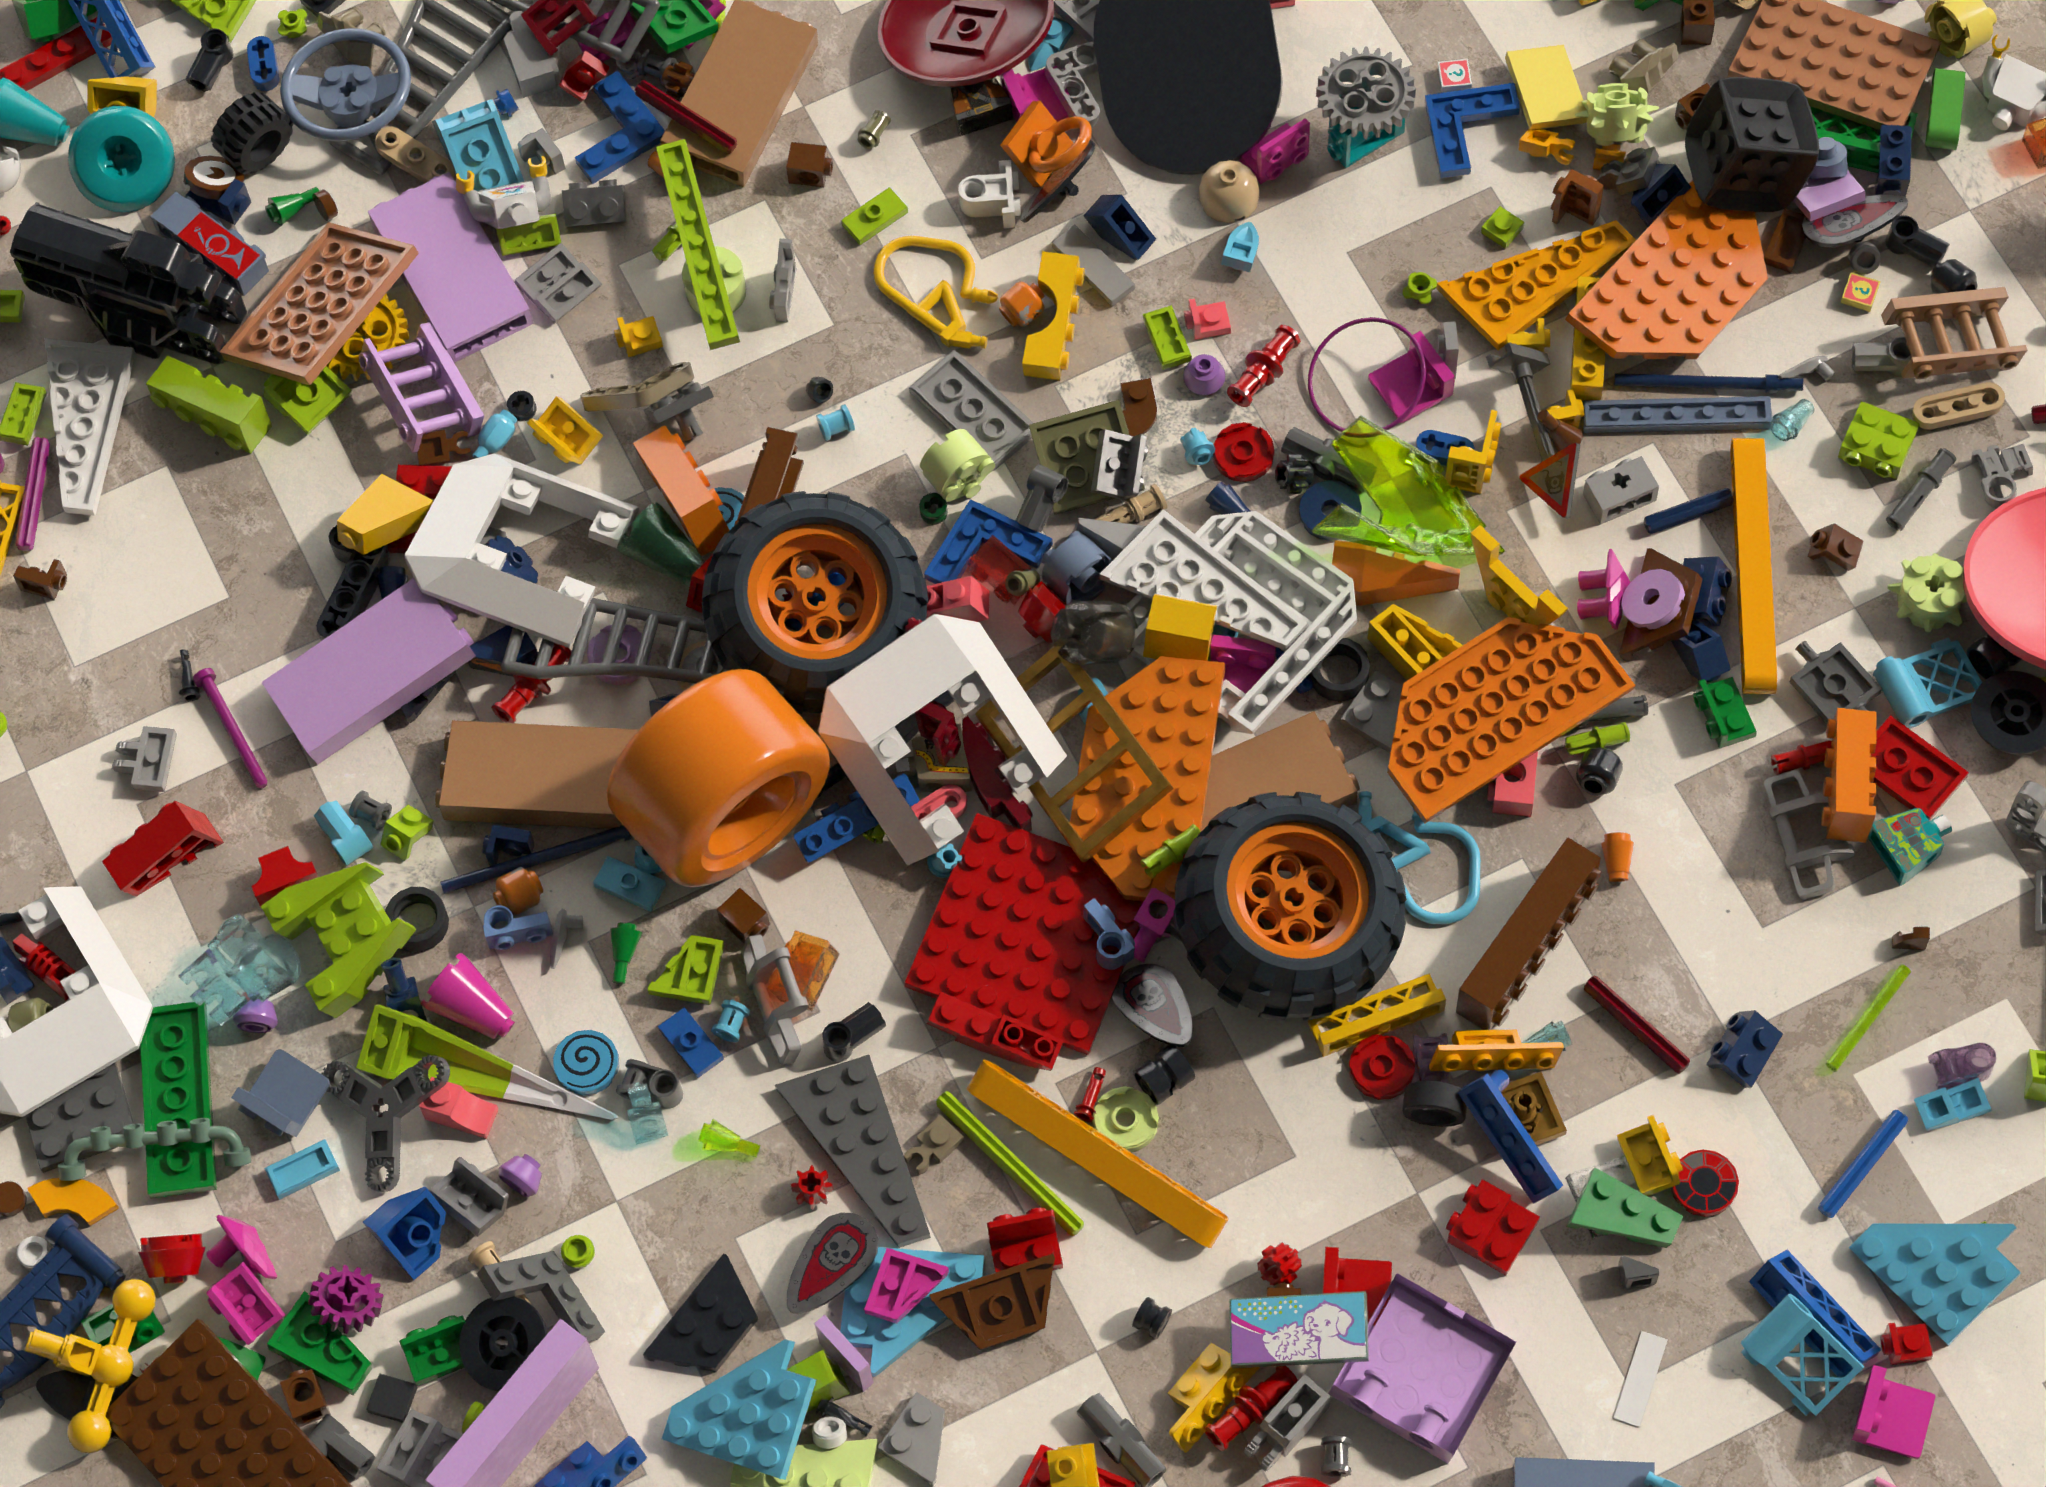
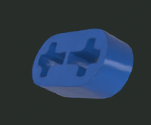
(257, 64)
(1442, 444)

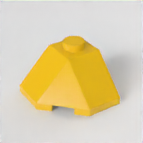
(122, 91)

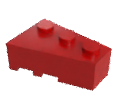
(159, 846)

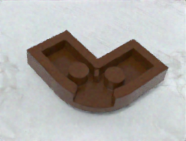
(1139, 406)

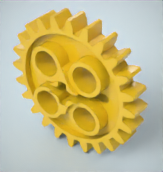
(383, 318)

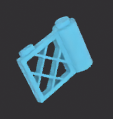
(1907, 689)
(1780, 1334)

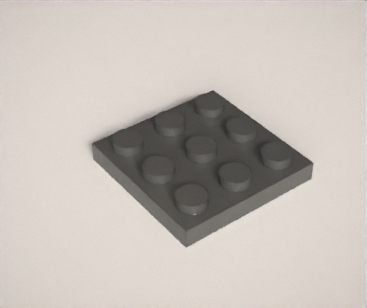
(74, 1113)

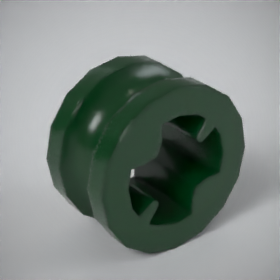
(941, 512)

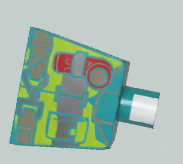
(1909, 842)

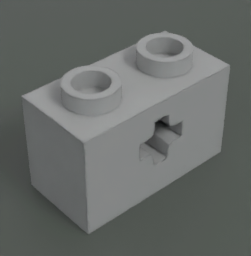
(1620, 489)

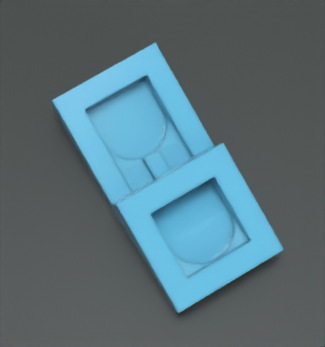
(1952, 1105)

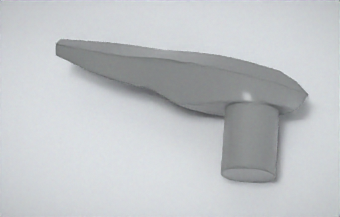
(1810, 365)
(562, 922)

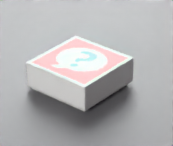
(1454, 75)

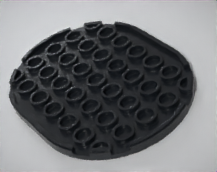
(1188, 78)

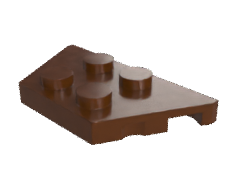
(1640, 638)
(1000, 1303)

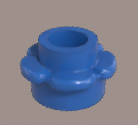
(505, 103)

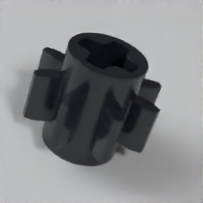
(1294, 474)

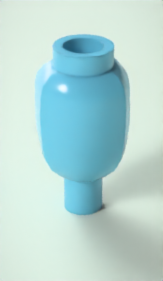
(495, 433)

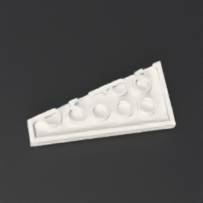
(86, 406)
(1180, 565)

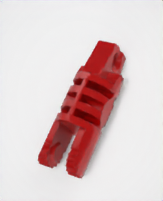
(43, 963)

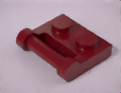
(547, 14)

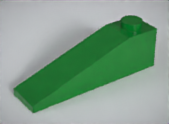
(46, 17)

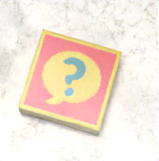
(1860, 292)

